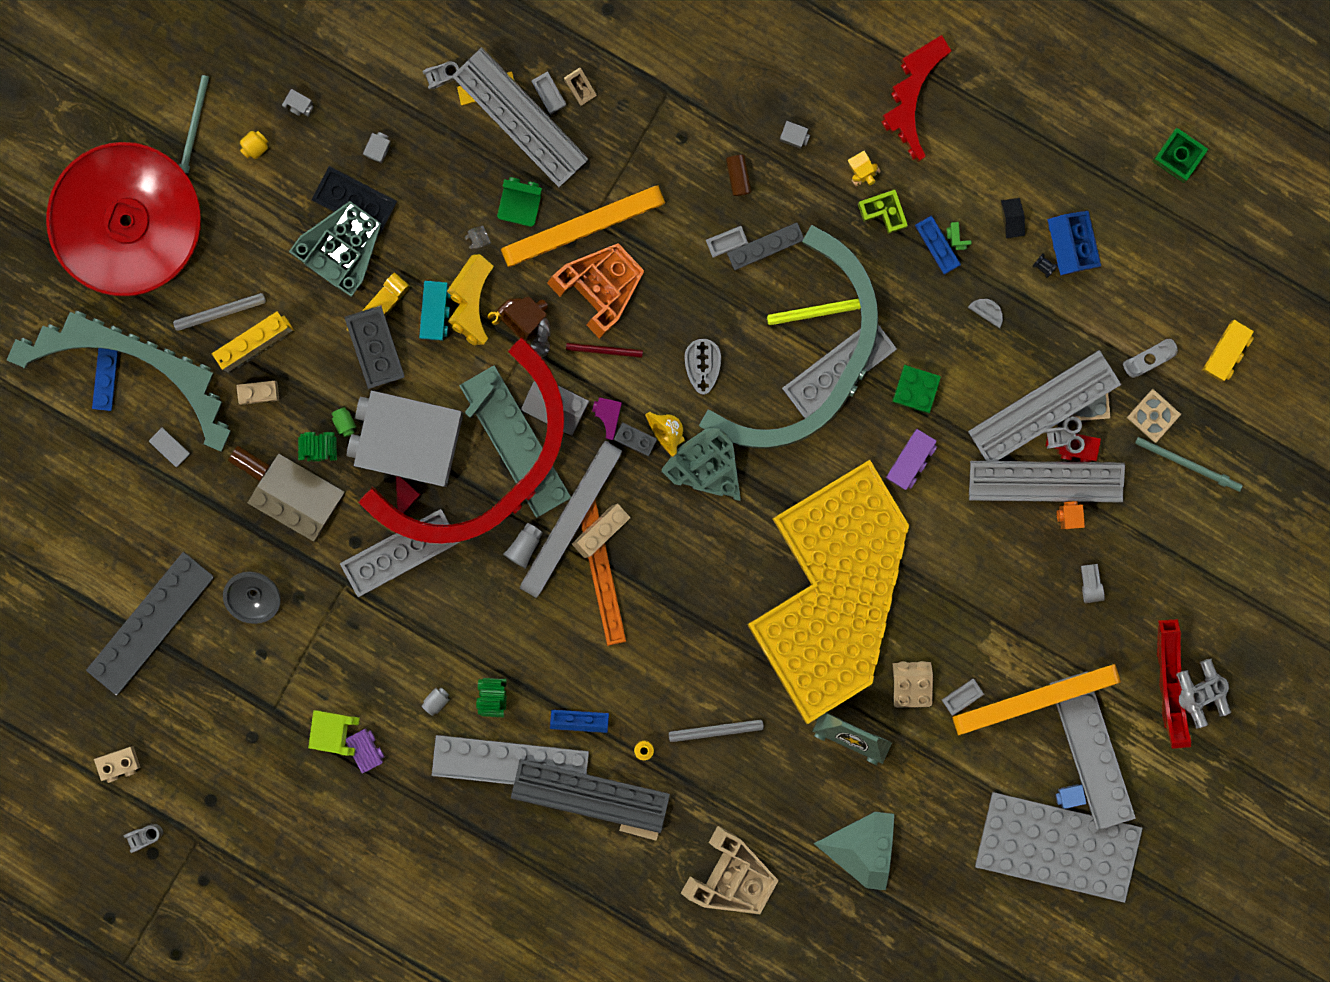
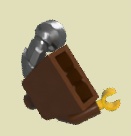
(524, 319)

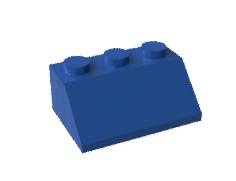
(1074, 242)

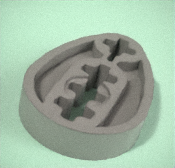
(713, 362)

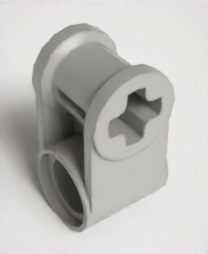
(440, 75)
(140, 838)

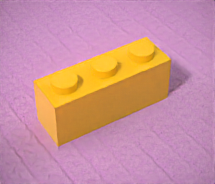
(1228, 351)

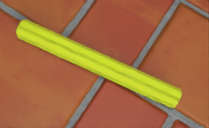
(813, 311)

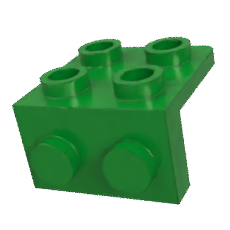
(519, 202)

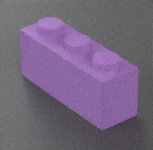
(911, 460)

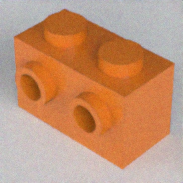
(1070, 515)

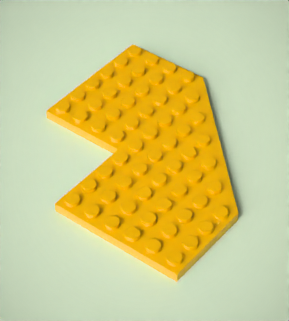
(832, 631)

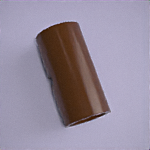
(738, 175)
(248, 462)

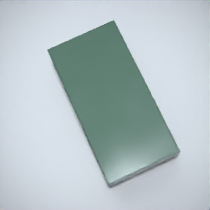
(479, 400)

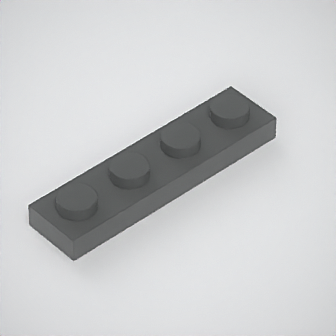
(765, 246)

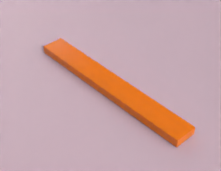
(604, 586)

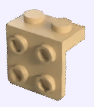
(913, 684)

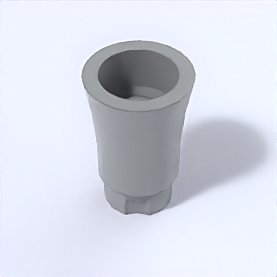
(524, 545)

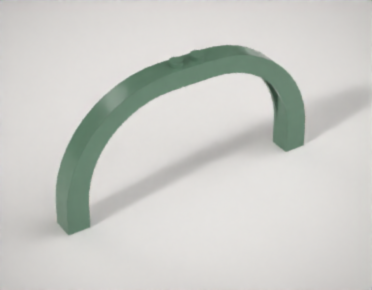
(855, 369)

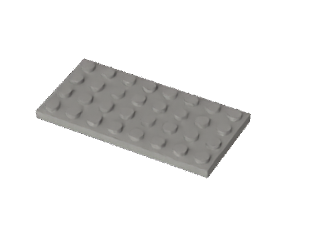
(1057, 847)

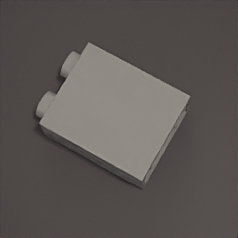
(405, 438)

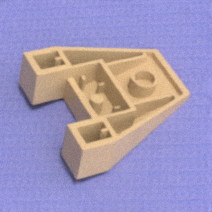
(738, 880)

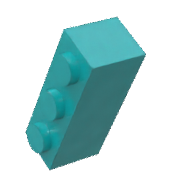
(434, 311)

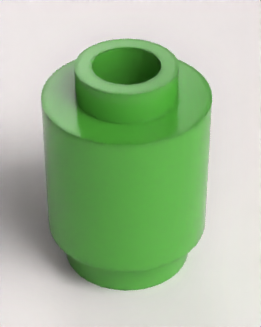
(343, 422)

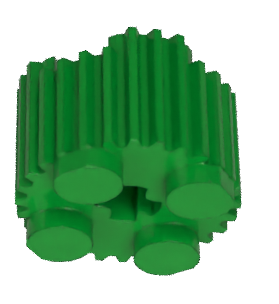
(317, 447)
(493, 697)

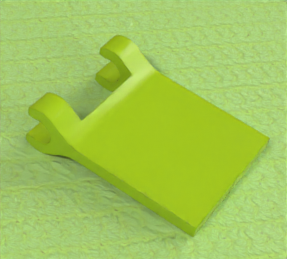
(330, 732)

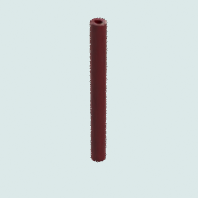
(604, 350)

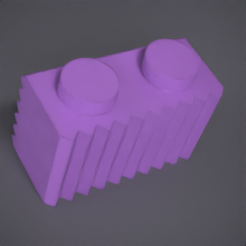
(366, 753)

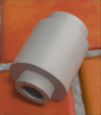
(435, 701)

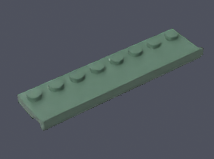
(514, 438)

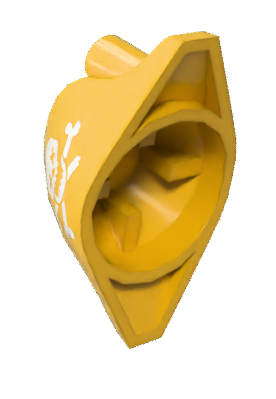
(667, 430)

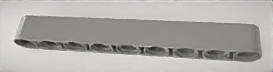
(570, 519)

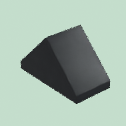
(1013, 218)

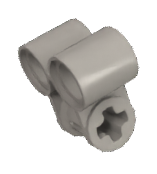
(1064, 436)

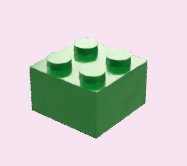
(1180, 155)
(916, 389)

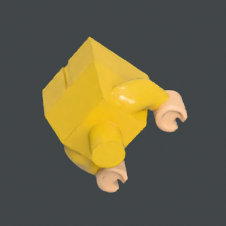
(863, 169)

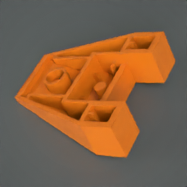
(604, 280)

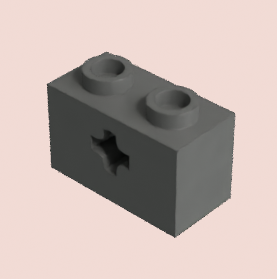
(635, 439)

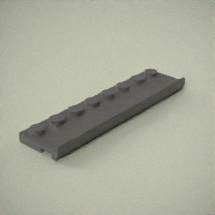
(150, 623)
(590, 796)

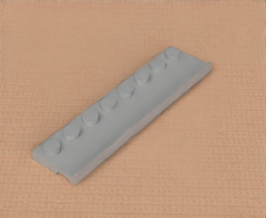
(520, 117)
(1044, 407)
(1046, 481)
(497, 760)
(1095, 760)

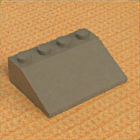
(296, 497)

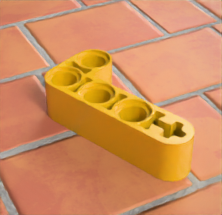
(390, 294)

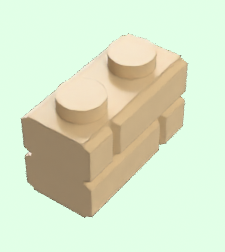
(257, 392)

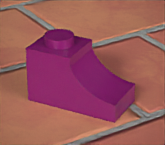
(608, 412)

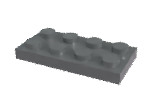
(374, 347)

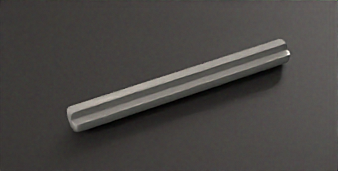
(220, 311)
(717, 730)

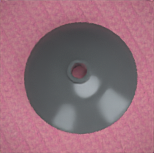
(250, 605)

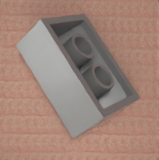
(573, 406)

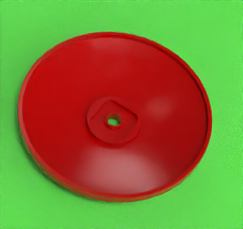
(88, 212)

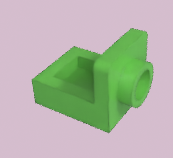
(954, 236)

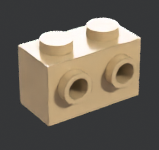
(117, 763)

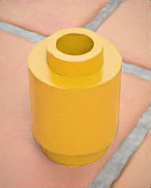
(644, 743)

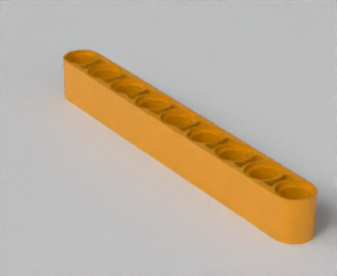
(583, 226)
(1036, 699)

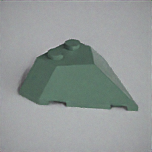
(706, 464)
(863, 849)

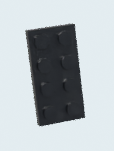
(338, 189)

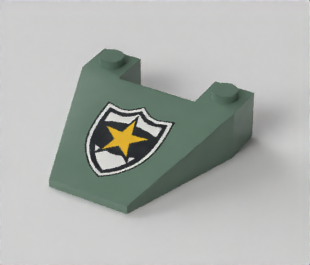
(854, 738)

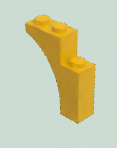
(466, 292)

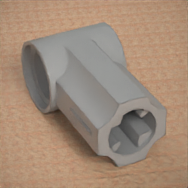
(1091, 588)

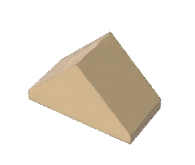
(580, 86)

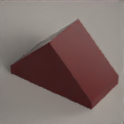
(405, 494)

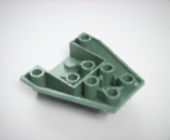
(339, 247)

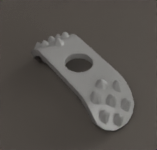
(1163, 352)

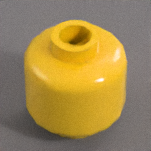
(253, 145)

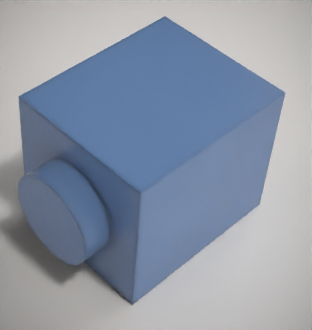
(1070, 796)

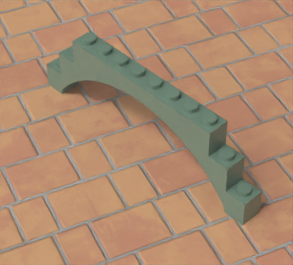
(83, 333)

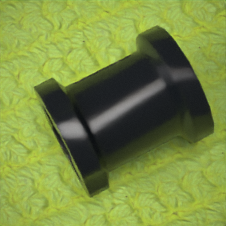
(1044, 265)

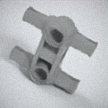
(1195, 697)

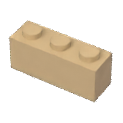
(601, 530)

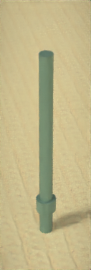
(194, 124)
(1222, 480)

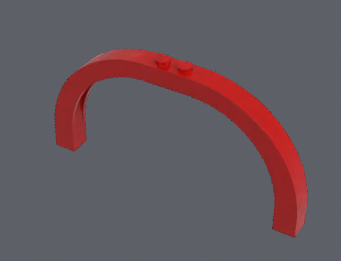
(511, 502)

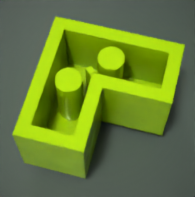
(888, 207)

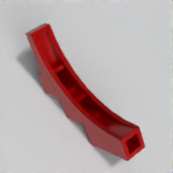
(902, 118)
(1170, 664)

